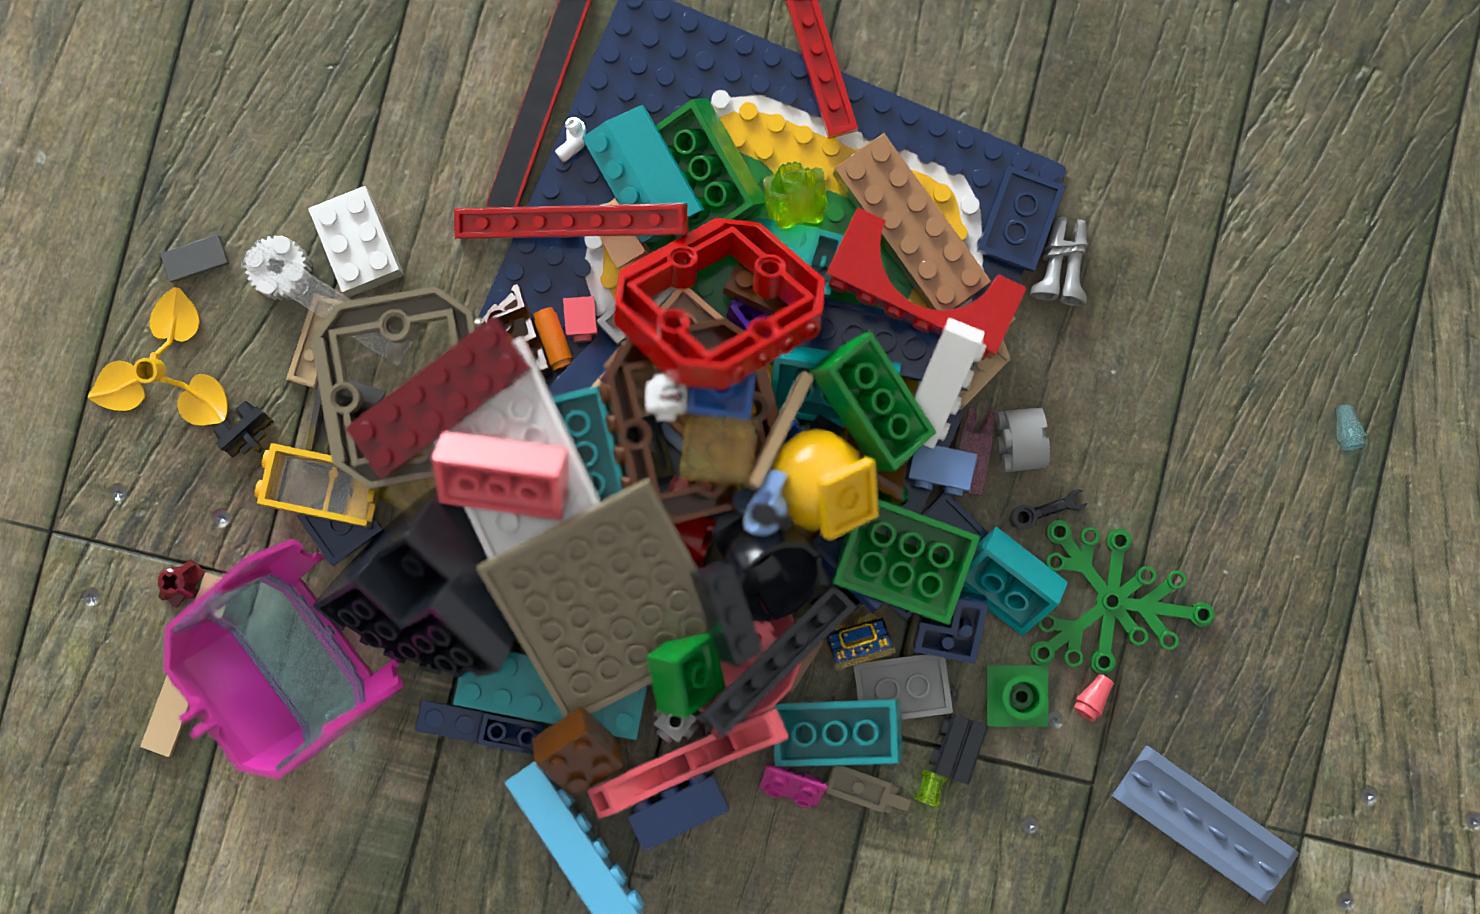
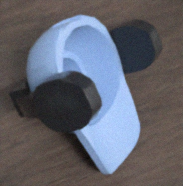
(767, 508)

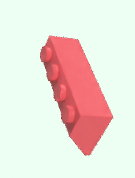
(501, 475)

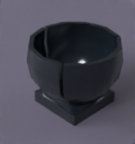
(773, 567)

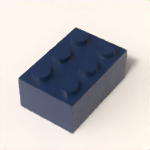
(677, 810)

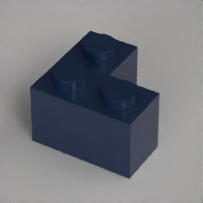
(958, 639)

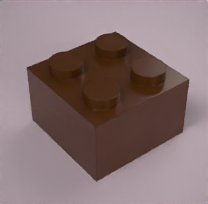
(577, 752)

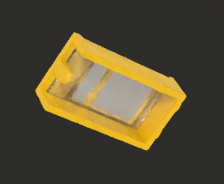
(313, 487)

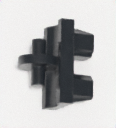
(245, 433)

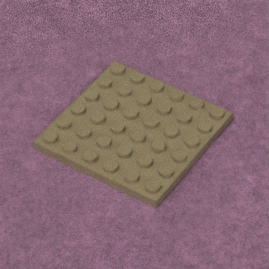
(598, 597)

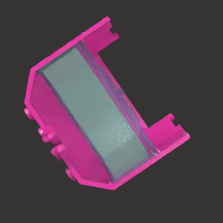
(269, 667)

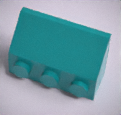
(1014, 582)

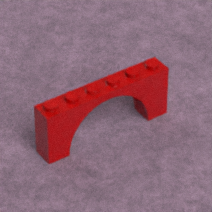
(860, 271)

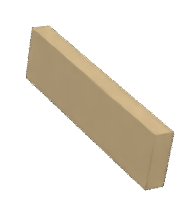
(779, 429)

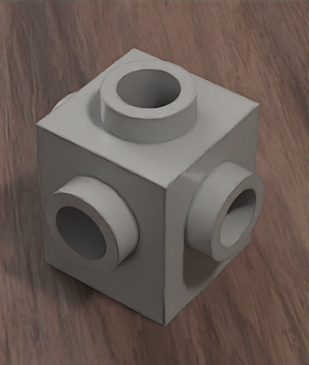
(669, 732)

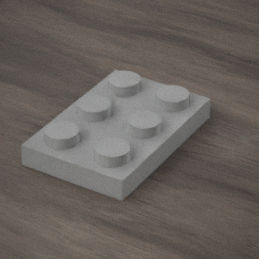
(915, 679)

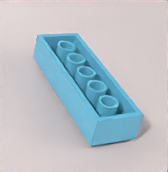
(573, 844)

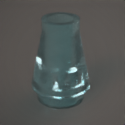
(1349, 429)

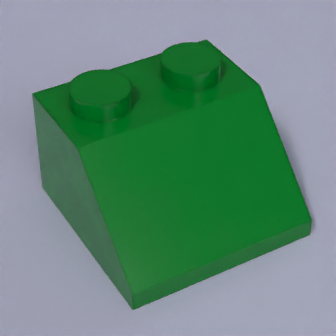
(685, 674)

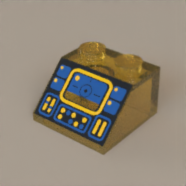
(859, 642)

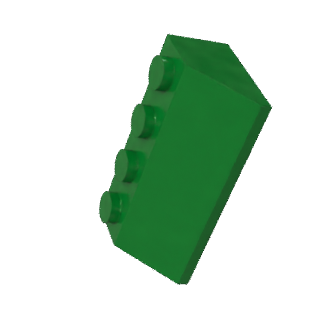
(873, 402)

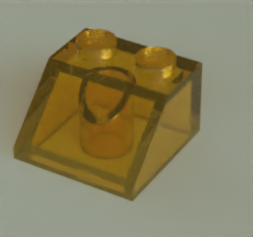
(718, 450)

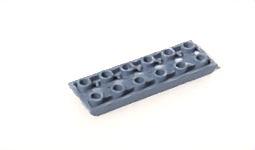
(1205, 824)

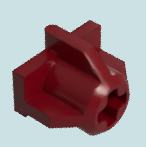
(179, 582)

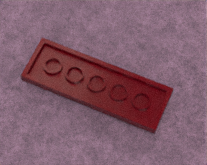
(438, 397)

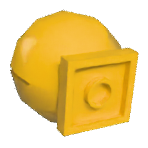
(826, 483)

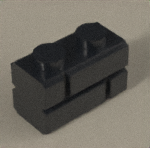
(958, 748)

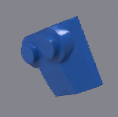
(731, 402)

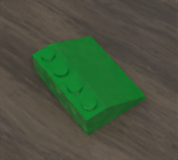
(710, 164)
(907, 561)

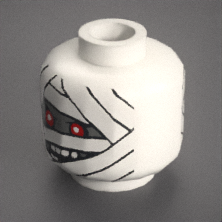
(665, 398)

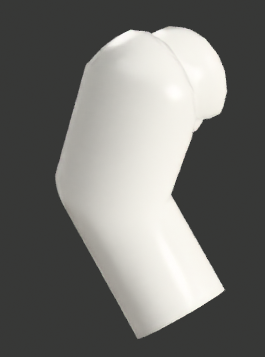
(575, 131)

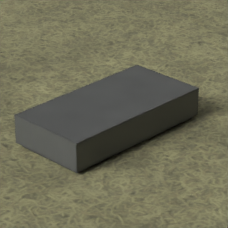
(194, 258)

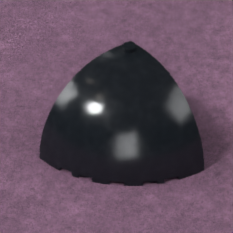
(422, 593)

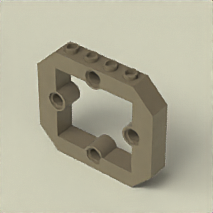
(366, 317)

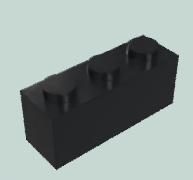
(726, 613)

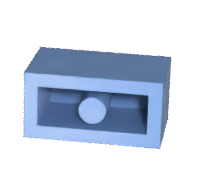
(943, 468)

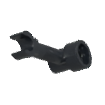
(1032, 514)

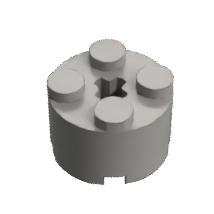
(1023, 439)

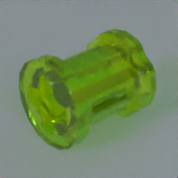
(930, 788)

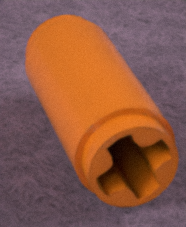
(553, 339)

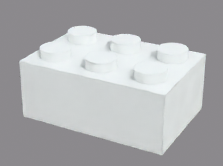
(356, 241)

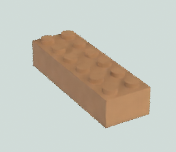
(914, 227)

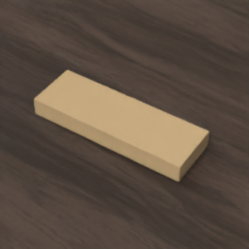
(303, 364)

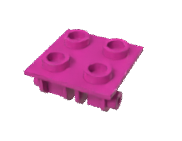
(804, 791)

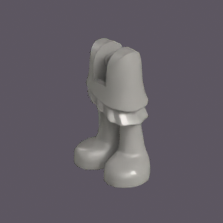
(1057, 250)

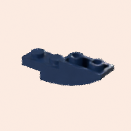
(477, 726)

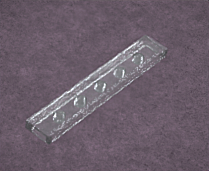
(314, 295)

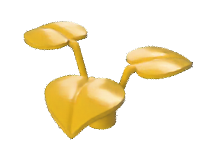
(119, 381)

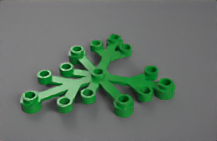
(1146, 606)

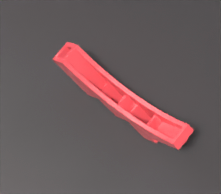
(686, 763)

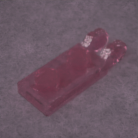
(980, 445)

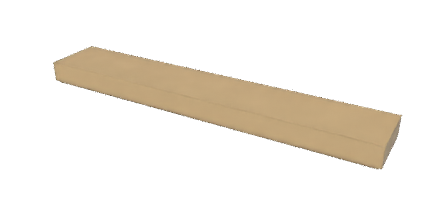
(164, 723)

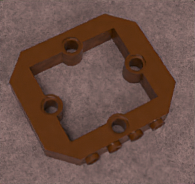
(624, 412)

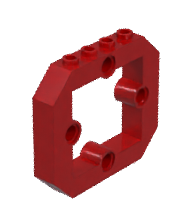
(666, 333)

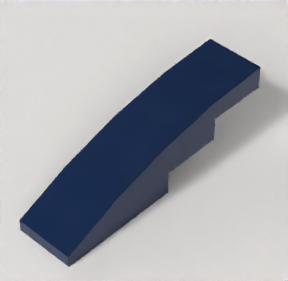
(586, 367)

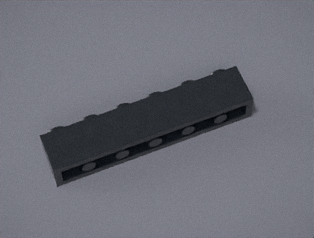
(776, 662)

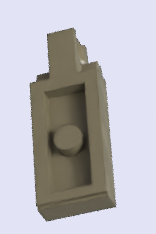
(865, 790)

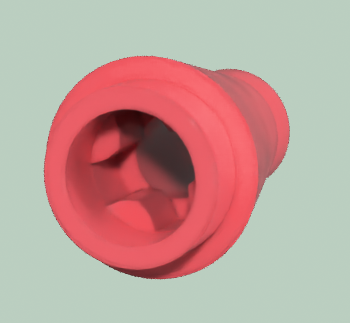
(1094, 698)

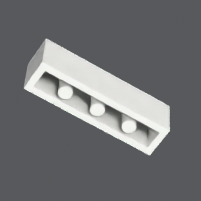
(947, 374)

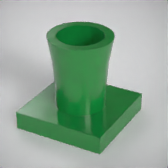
(1001, 691)

